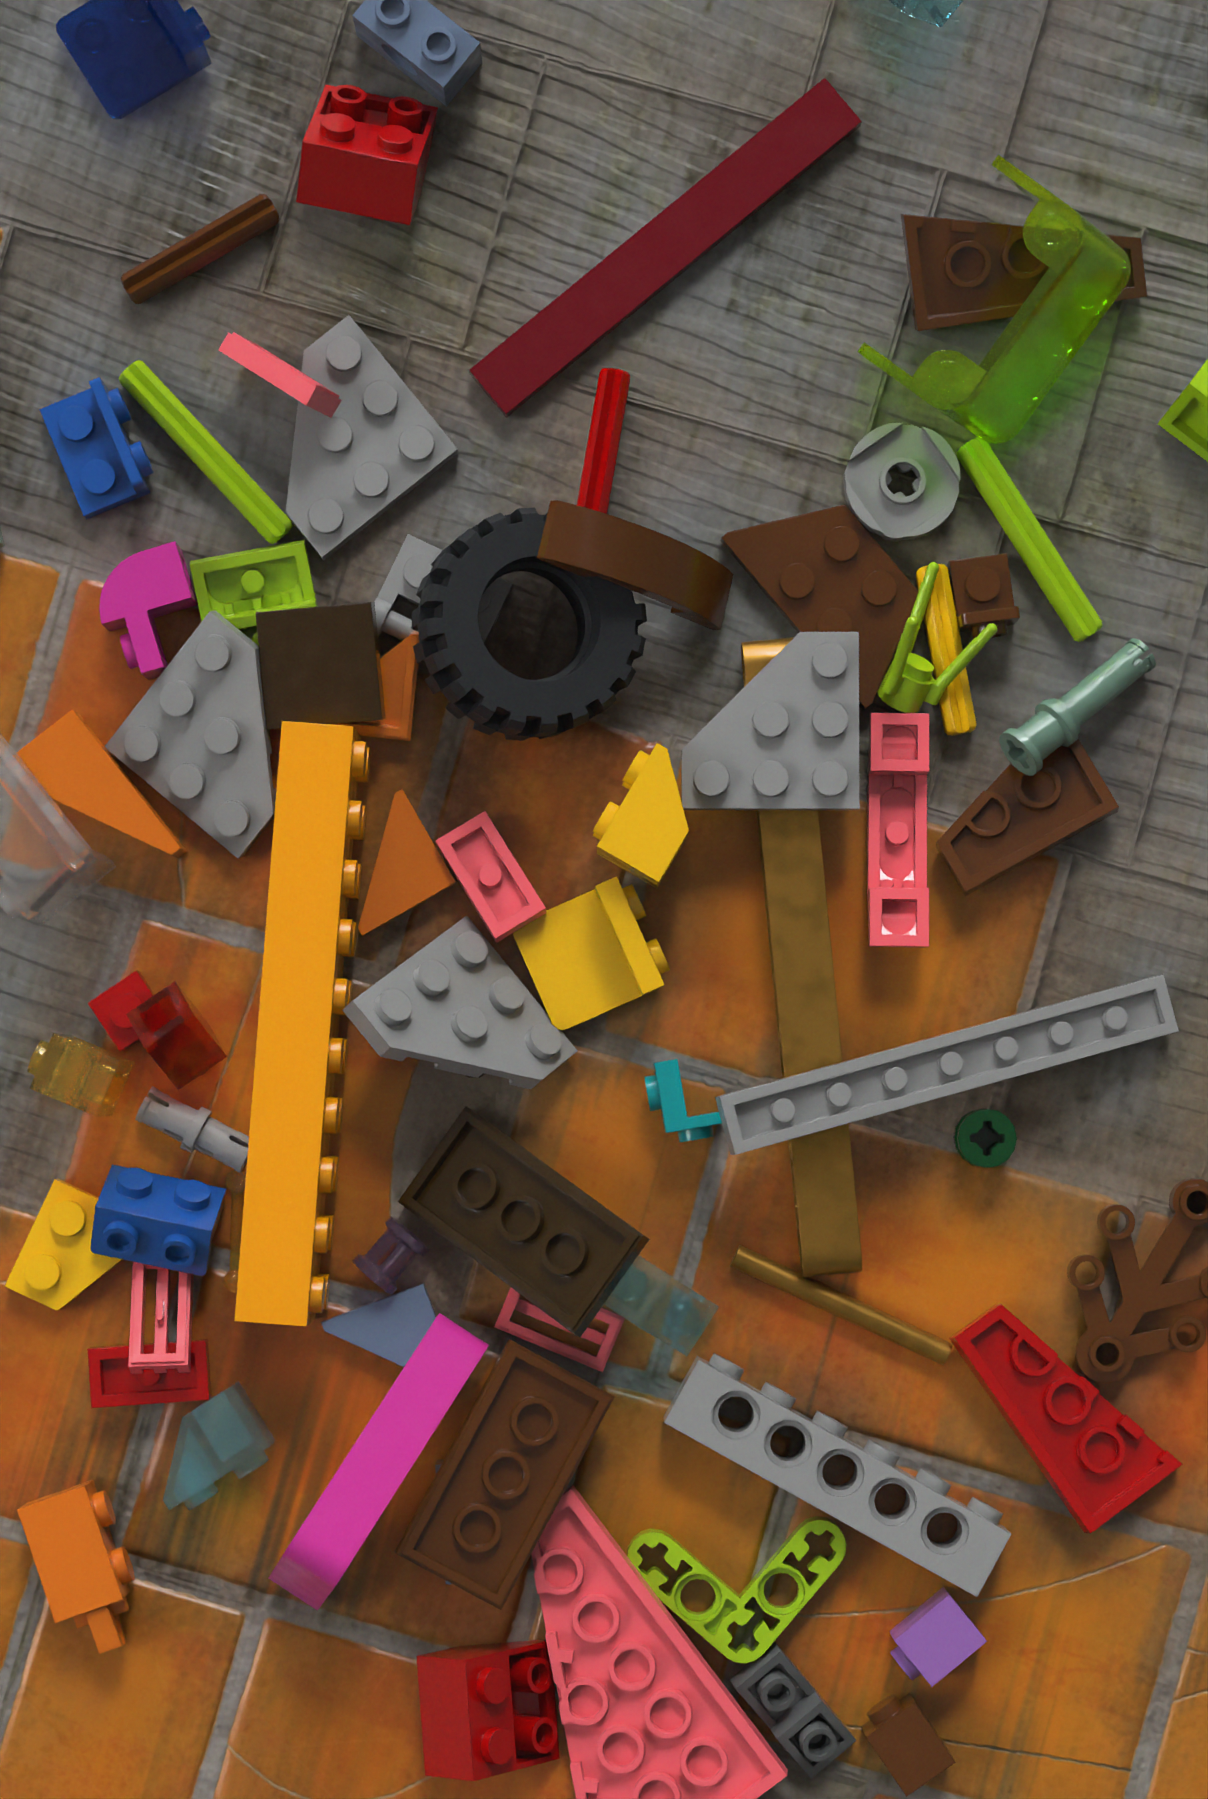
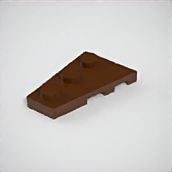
(1025, 817)

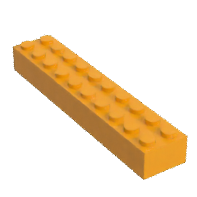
(300, 1024)

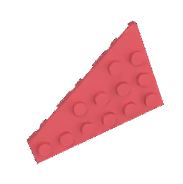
(630, 1684)

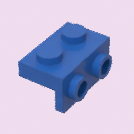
(157, 1219)

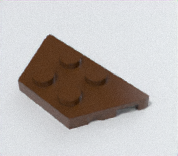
(830, 578)

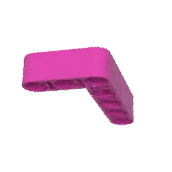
(378, 1462)

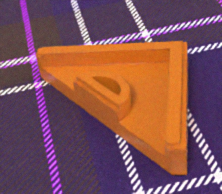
(399, 684)
(405, 870)

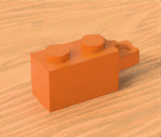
(79, 1560)

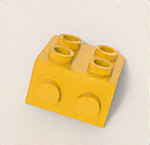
(591, 954)

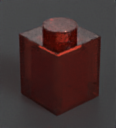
(176, 1035)

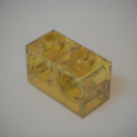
(79, 1073)

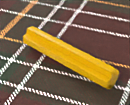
(944, 647)

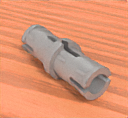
(194, 1129)

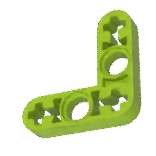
(728, 1604)

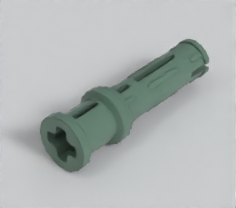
(1059, 720)

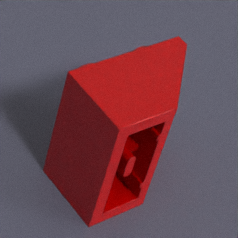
(366, 154)
(487, 1709)

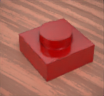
(114, 1005)

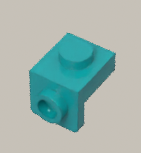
(666, 1094)

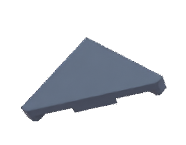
(387, 1326)

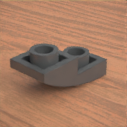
(793, 1710)

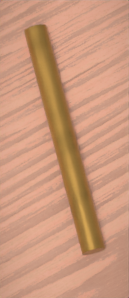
(841, 1305)

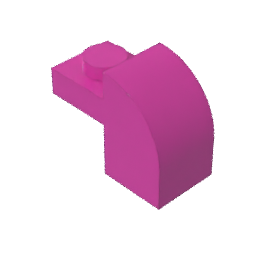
(139, 591)

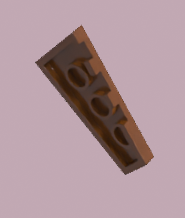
(981, 270)

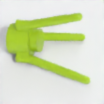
(909, 675)

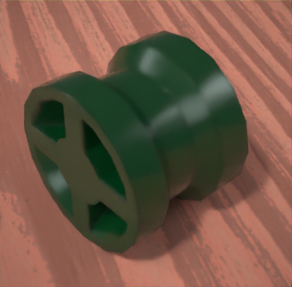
(974, 1138)

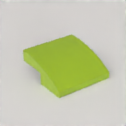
(254, 582)

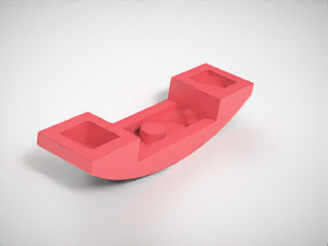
(897, 830)

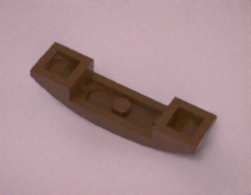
(638, 560)

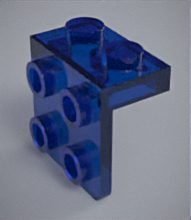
(134, 49)

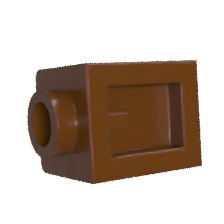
(983, 593)

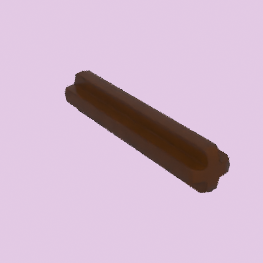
(200, 248)

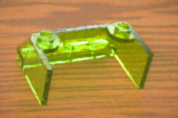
(1044, 335)

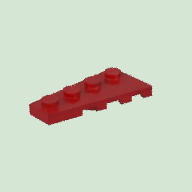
(1072, 1433)

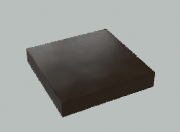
(320, 664)

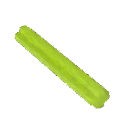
(205, 452)
(1029, 539)

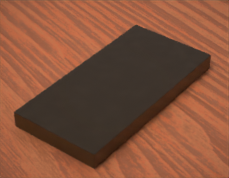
(523, 1221)

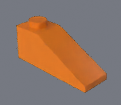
(87, 778)

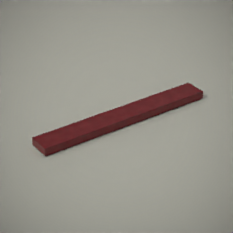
(665, 247)

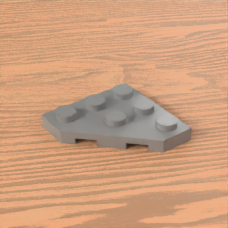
(370, 449)
(785, 735)
(206, 736)
(462, 1012)

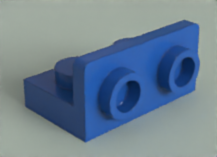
(96, 449)

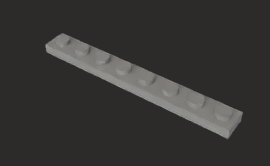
(946, 1064)

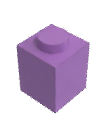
(935, 1638)

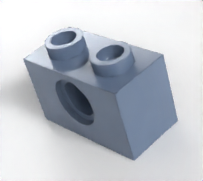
(420, 44)

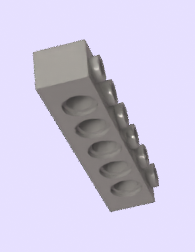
(960, 1560)

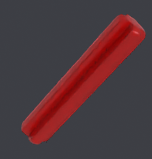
(603, 439)

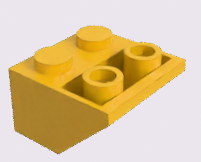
(649, 823)

